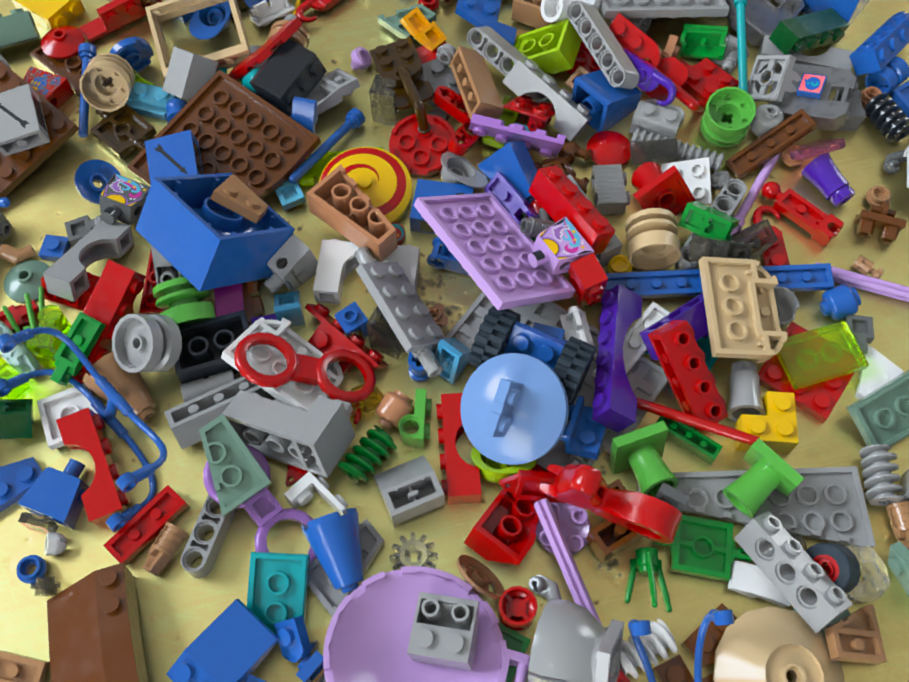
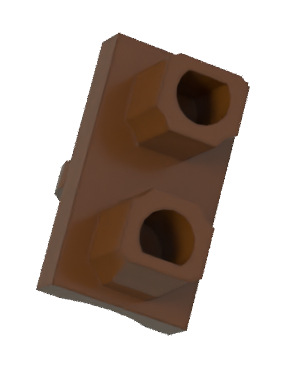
(880, 218)

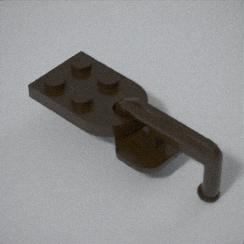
(403, 65)

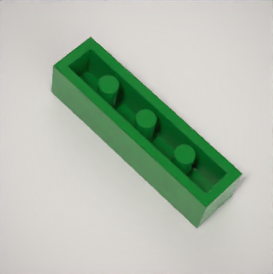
(691, 440)

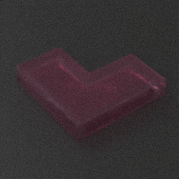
(817, 148)

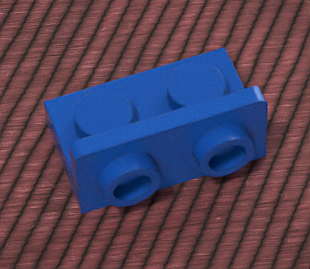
(583, 435)

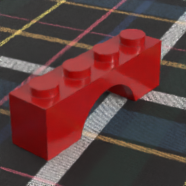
(84, 432)
(462, 479)

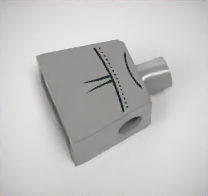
(291, 265)

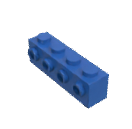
(882, 45)

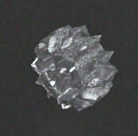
(423, 550)

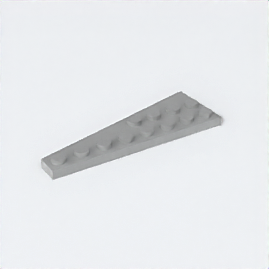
(822, 507)

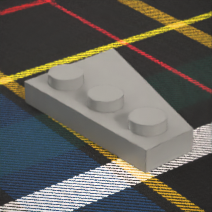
(321, 585)

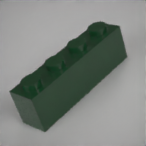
(808, 31)

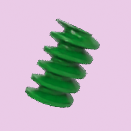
(367, 454)

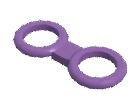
(263, 506)

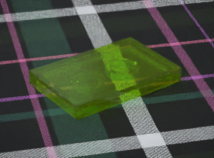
(821, 355)

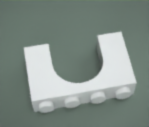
(338, 260)

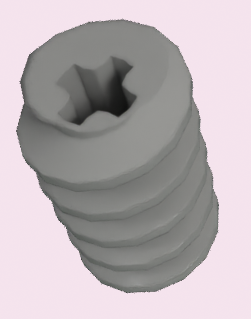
(878, 475)

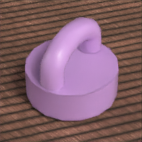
(360, 59)

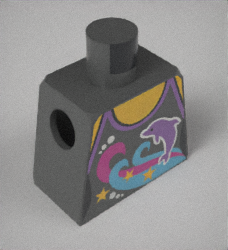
(122, 200)

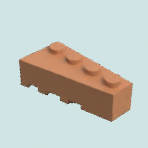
(352, 214)

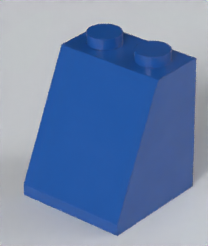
(606, 103)

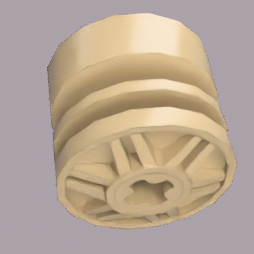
(105, 93)
(652, 239)

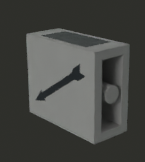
(21, 121)

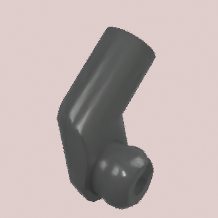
(892, 161)

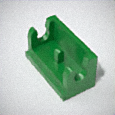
(704, 41)
(707, 221)

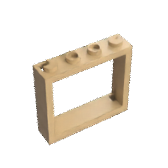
(174, 8)

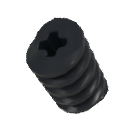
(886, 119)

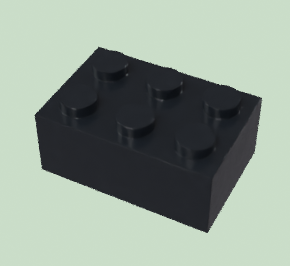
(204, 345)

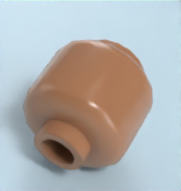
(394, 408)

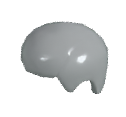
(786, 305)

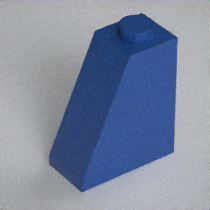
(515, 164)

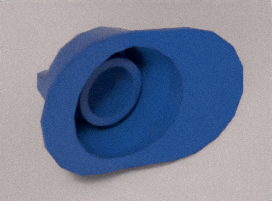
(210, 21)

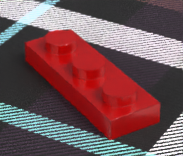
(145, 525)

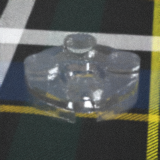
(875, 576)

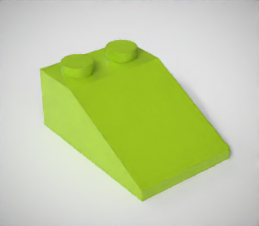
(551, 46)

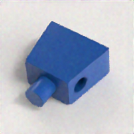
(57, 494)

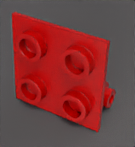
(539, 113)

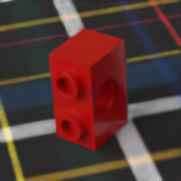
(588, 280)

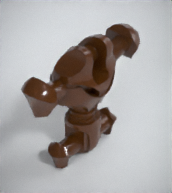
(567, 157)

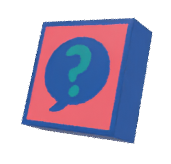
(811, 85)

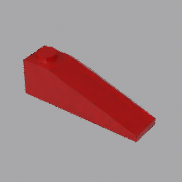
(505, 529)

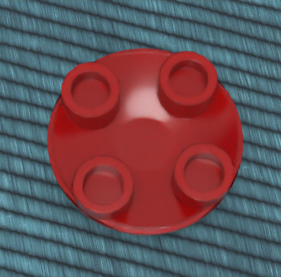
(609, 148)

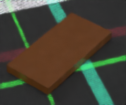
(69, 68)

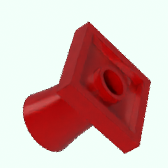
(660, 188)

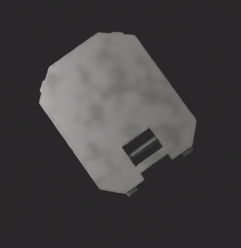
(764, 17)
(825, 112)

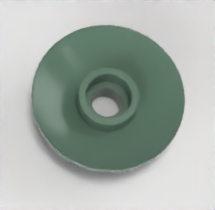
(17, 284)

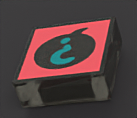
(37, 522)

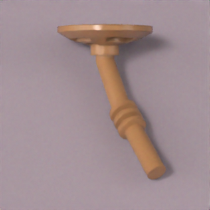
(479, 577)

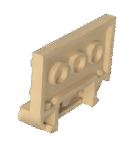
(740, 309)

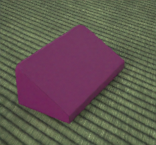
(228, 299)

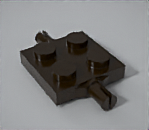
(122, 131)

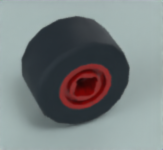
(841, 563)

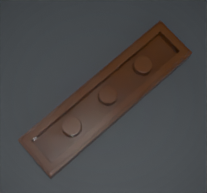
(770, 144)

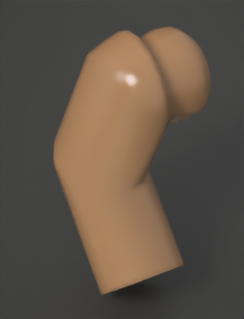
(15, 255)

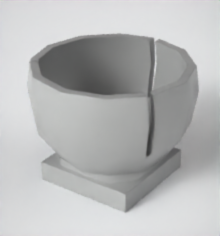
(574, 646)

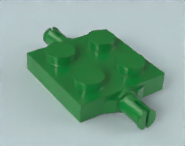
(704, 548)

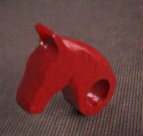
(632, 510)

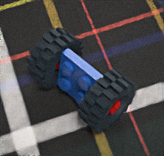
(505, 334)

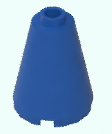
(337, 547)

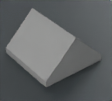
(188, 73)

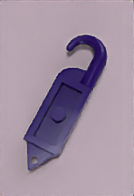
(651, 78)

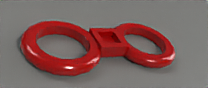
(304, 368)

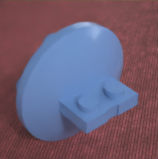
(514, 409)

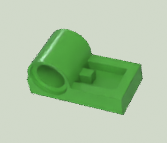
(417, 420)

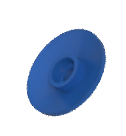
(90, 172)

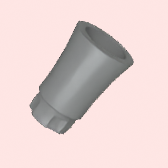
(744, 391)

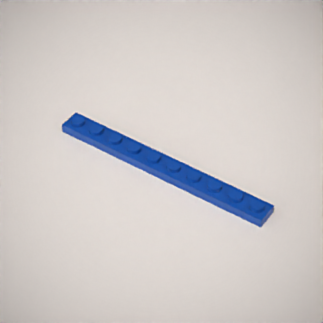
(688, 282)

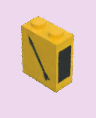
(51, 13)

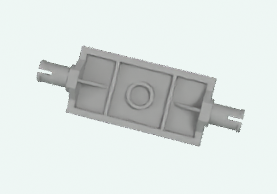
(402, 308)

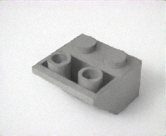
(410, 490)
(444, 631)

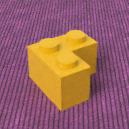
(776, 428)

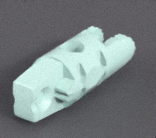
(20, 357)

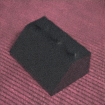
(288, 74)

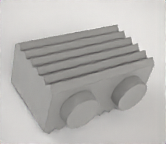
(656, 120)
(609, 189)

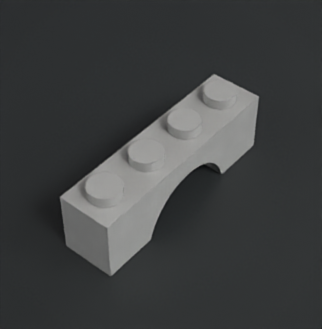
(832, 58)
(569, 116)
(68, 274)

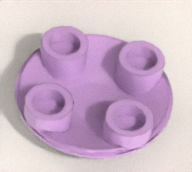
(574, 526)

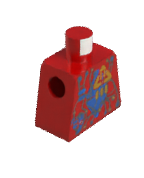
(50, 86)

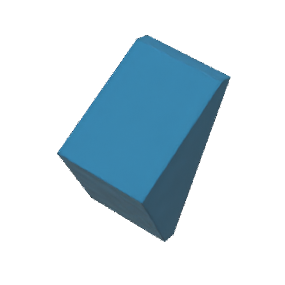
(289, 307)
(452, 357)

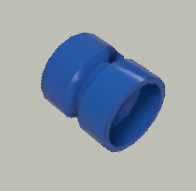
(890, 76)

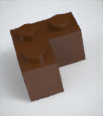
(608, 538)

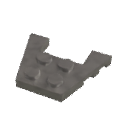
(438, 75)

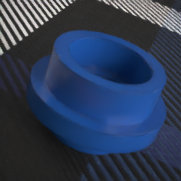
(25, 565)

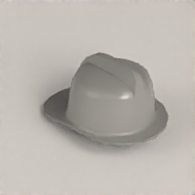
(460, 171)

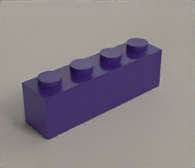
(692, 311)

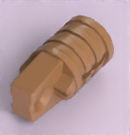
(899, 517)
(164, 548)

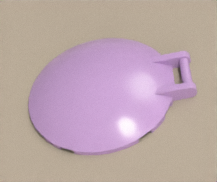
(374, 628)

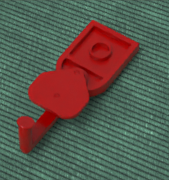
(646, 48)

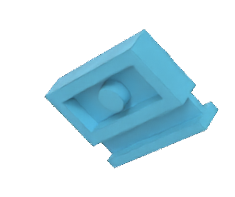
(149, 100)

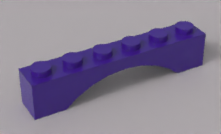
(613, 397)

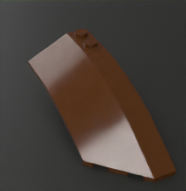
(97, 629)

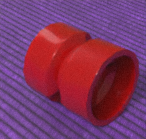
(517, 608)

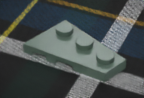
(231, 464)

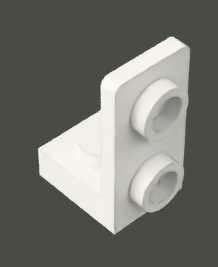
(303, 492)

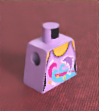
(558, 247)

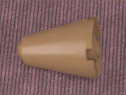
(129, 385)

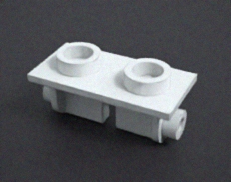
(264, 14)
(576, 325)

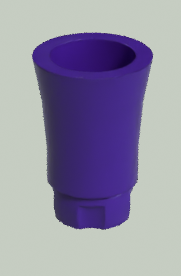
(828, 180)

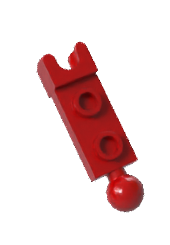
(803, 213)

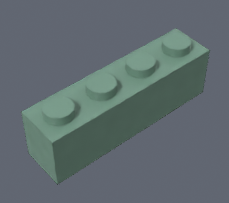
(17, 28)

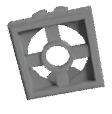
(758, 88)

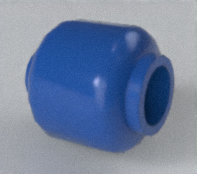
(840, 302)

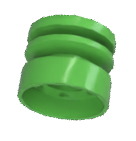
(727, 117)
(183, 301)

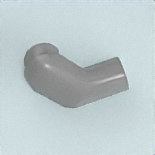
(544, 587)

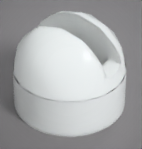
(54, 543)

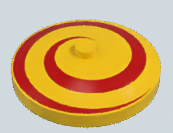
(379, 176)

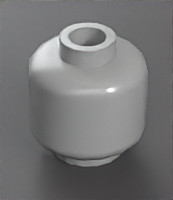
(766, 118)

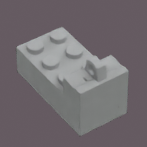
(293, 435)

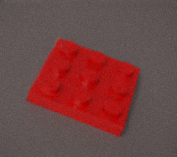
(814, 399)

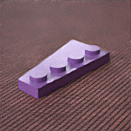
(534, 140)

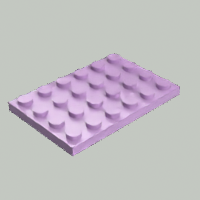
(492, 249)

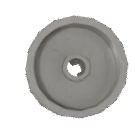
(146, 343)

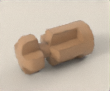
(865, 266)

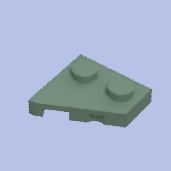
(393, 25)

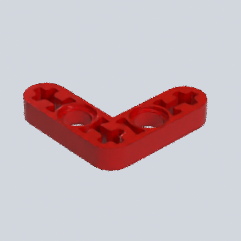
(450, 102)

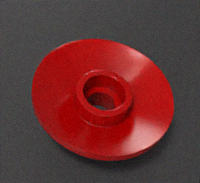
(62, 42)

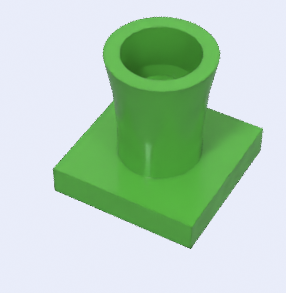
(643, 453)
(765, 475)

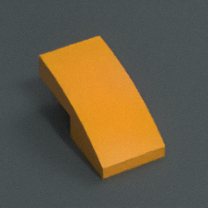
(422, 30)

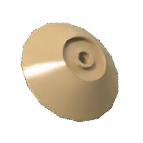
(769, 644)

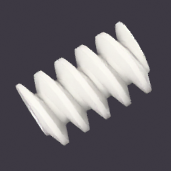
(654, 644)

